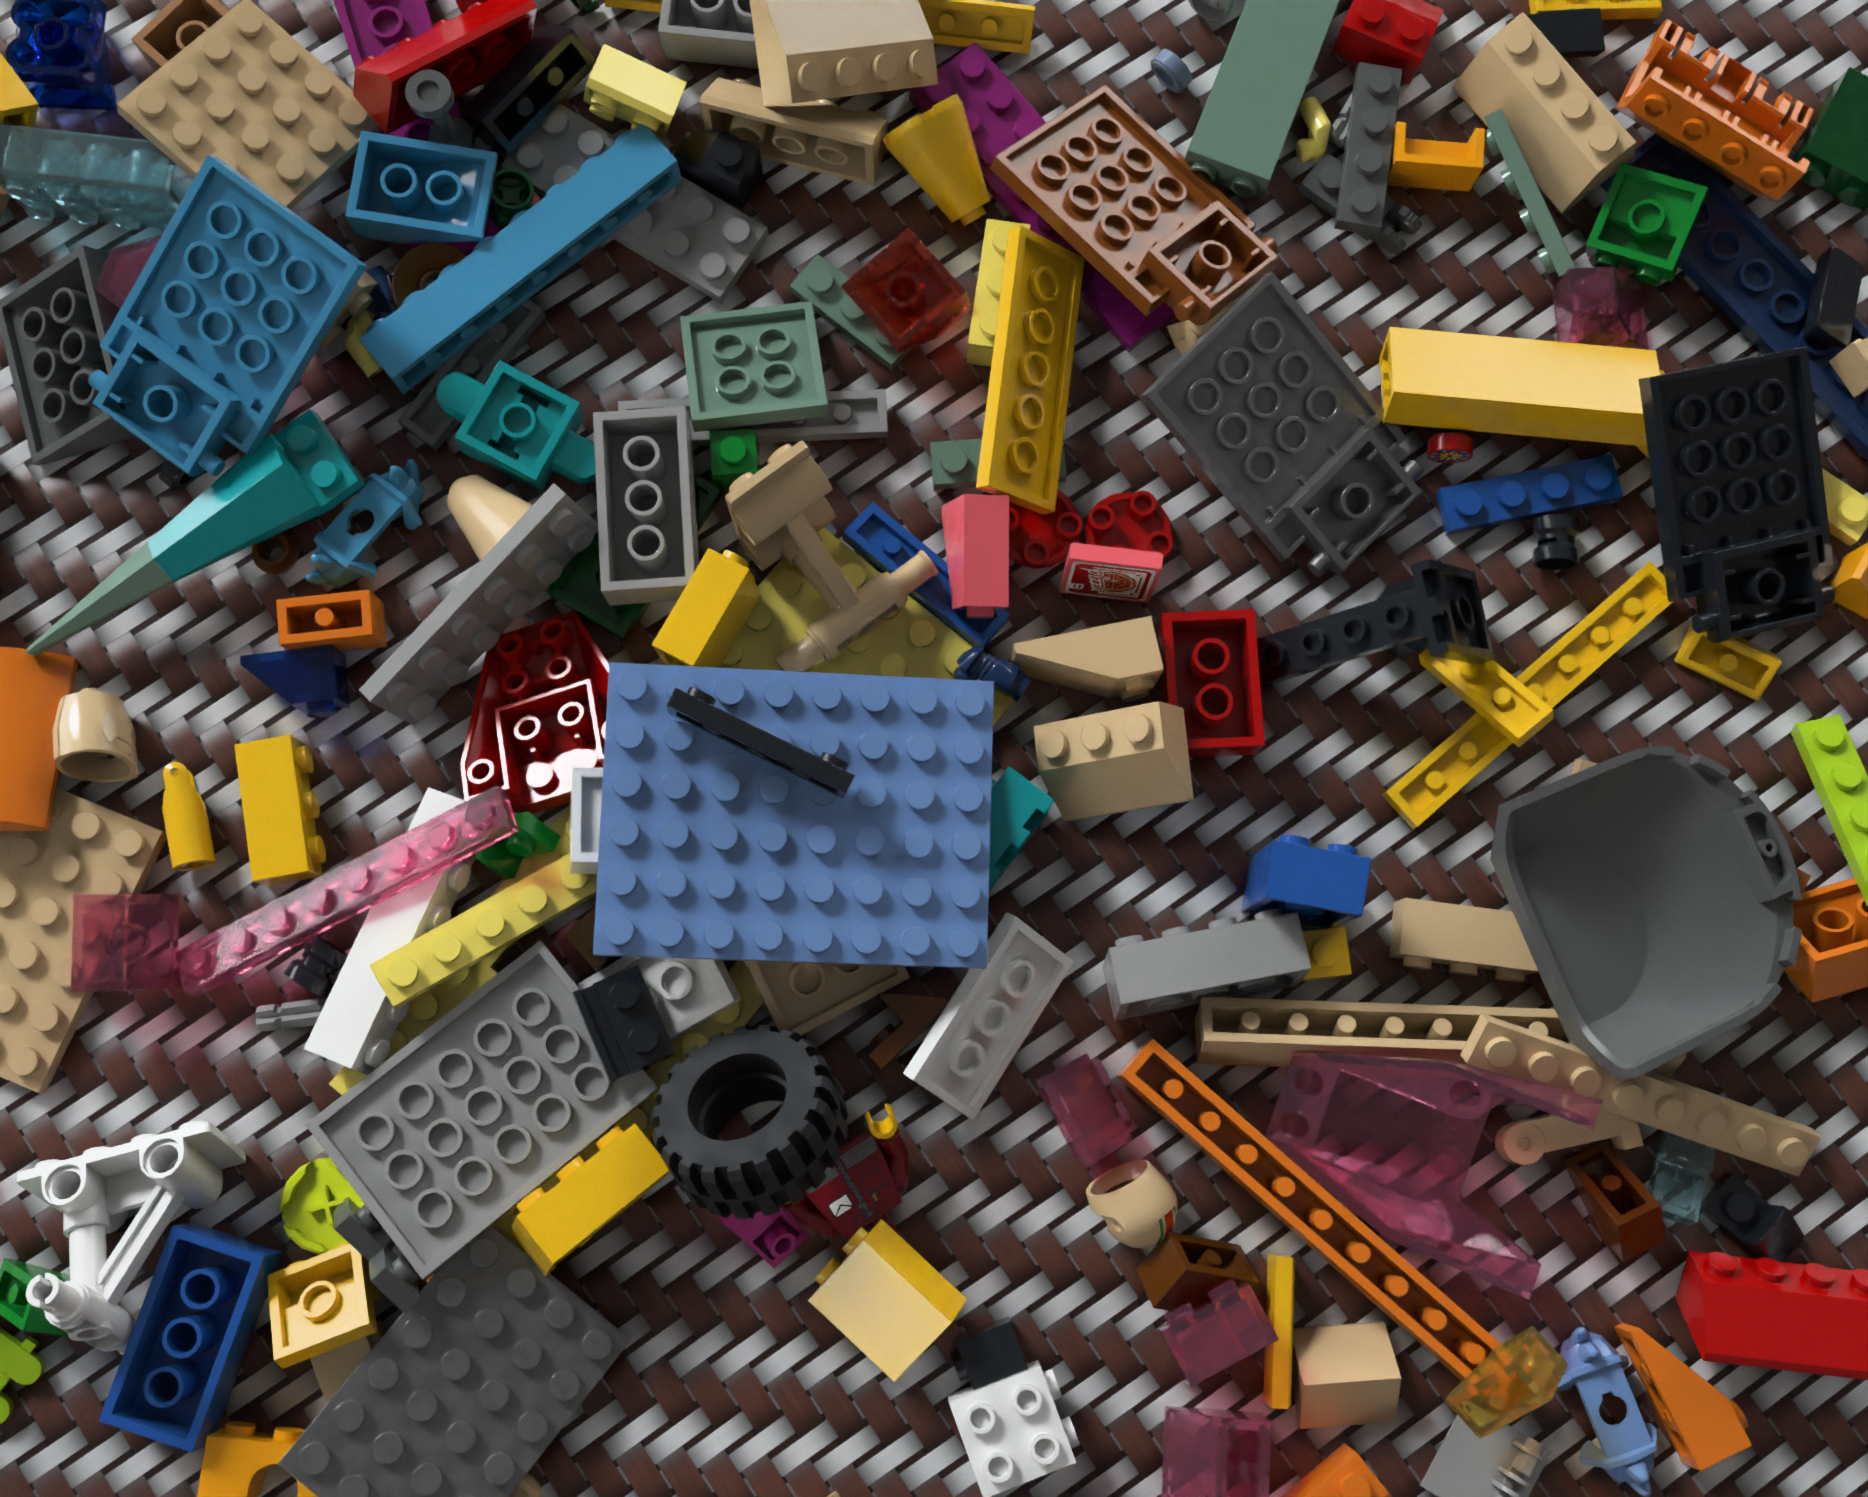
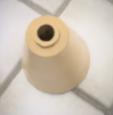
(484, 511)

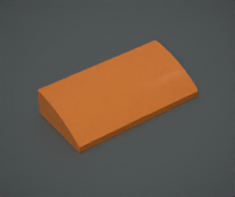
(28, 710)

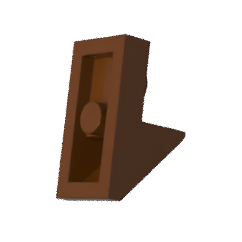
(916, 1015)

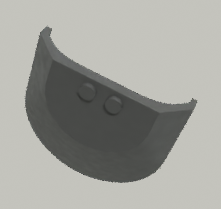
(1649, 903)

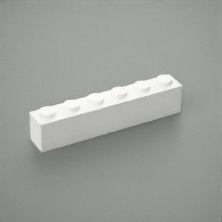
(357, 1013)

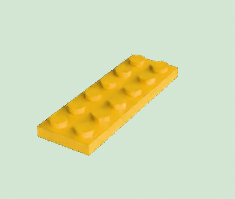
(1030, 371)

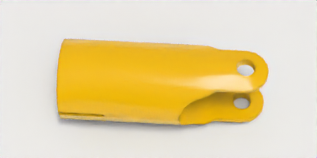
(186, 821)

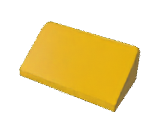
(1731, 663)

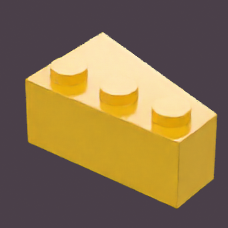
(587, 1196)

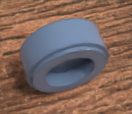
(1171, 71)

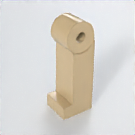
(1527, 1139)

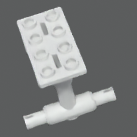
(95, 1201)

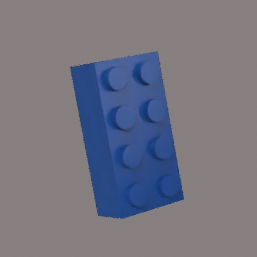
(190, 1336)

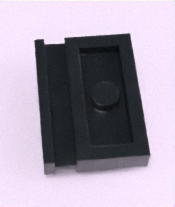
(623, 1024)

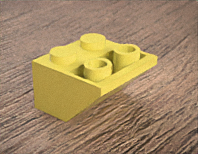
(632, 91)

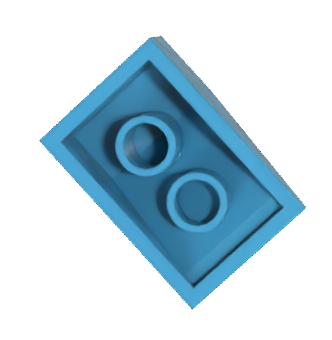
(419, 190)

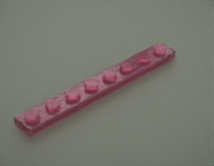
(346, 891)

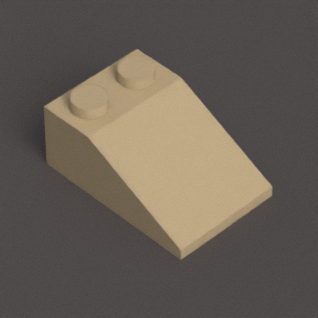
(1098, 660)

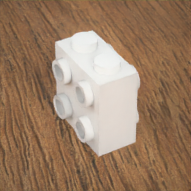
(1014, 1429)

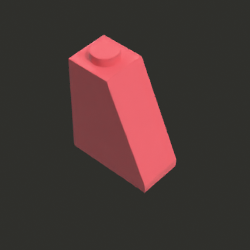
(977, 553)

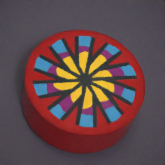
(1450, 447)

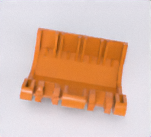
(1707, 116)

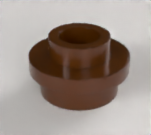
(262, 550)

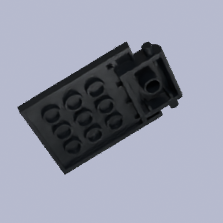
(1740, 492)

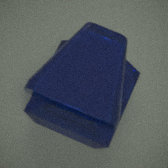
(63, 53)

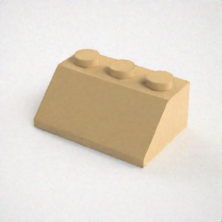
(1115, 760)

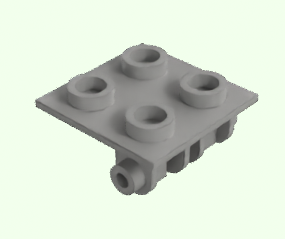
(1492, 1466)

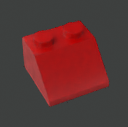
(1388, 33)

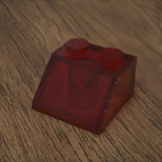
(908, 293)

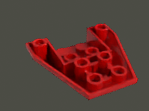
(537, 714)

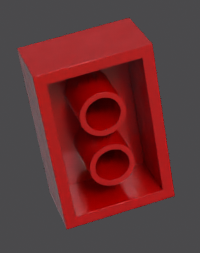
(1214, 678)

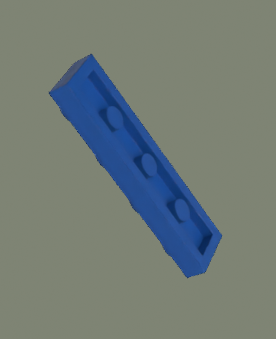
(1528, 494)
(890, 546)

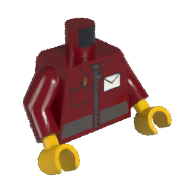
(861, 1184)

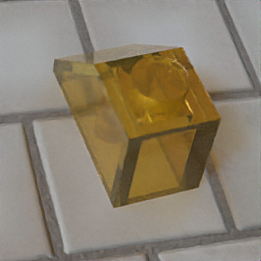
(1508, 1383)

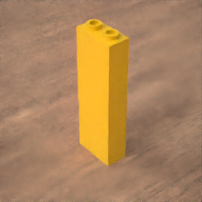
(1514, 386)

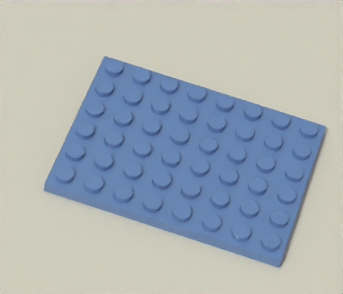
(754, 864)

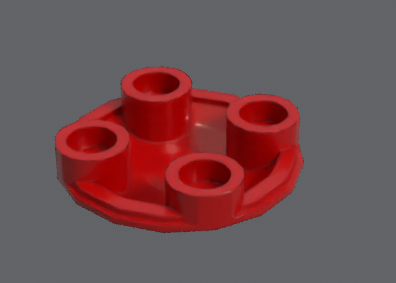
(1130, 523)
(1043, 539)

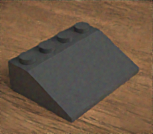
(52, 349)

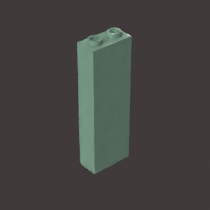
(1258, 92)

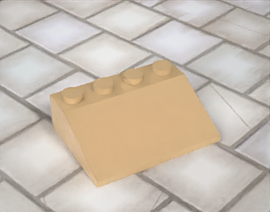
(840, 48)

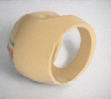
(1140, 1210)

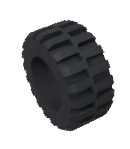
(770, 1164)

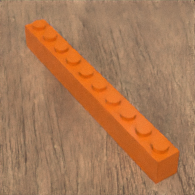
(1307, 1209)

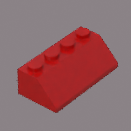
(463, 49)
(1776, 1314)

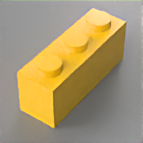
(279, 810)

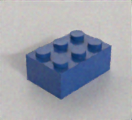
(1315, 882)

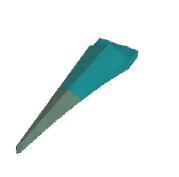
(264, 493)

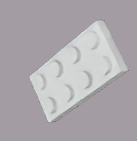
(989, 1017)

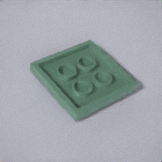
(753, 366)

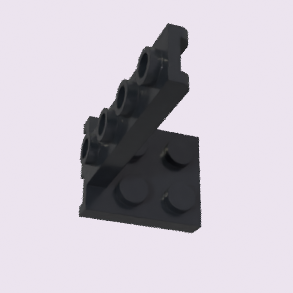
(1440, 607)

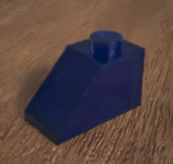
(304, 677)

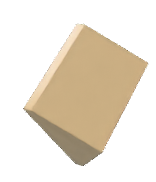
(1344, 1375)

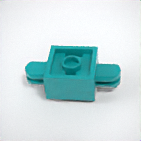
(519, 426)

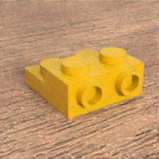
(320, 1304)

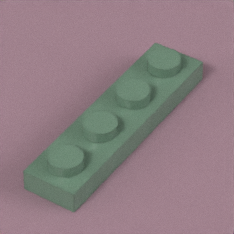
(1520, 179)

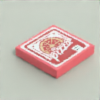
(1110, 572)

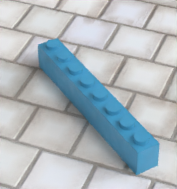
(522, 257)

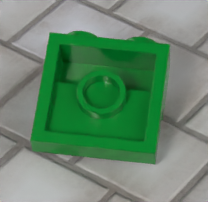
(1645, 223)

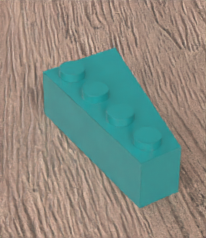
(1015, 815)

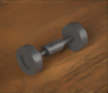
(431, 98)

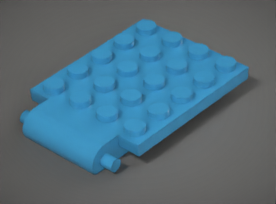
(221, 321)

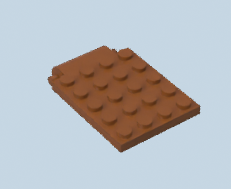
(1137, 209)

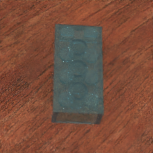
(90, 177)

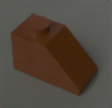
(1616, 1201)
(1188, 1267)

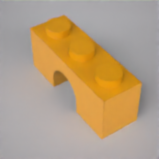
(240, 1457)

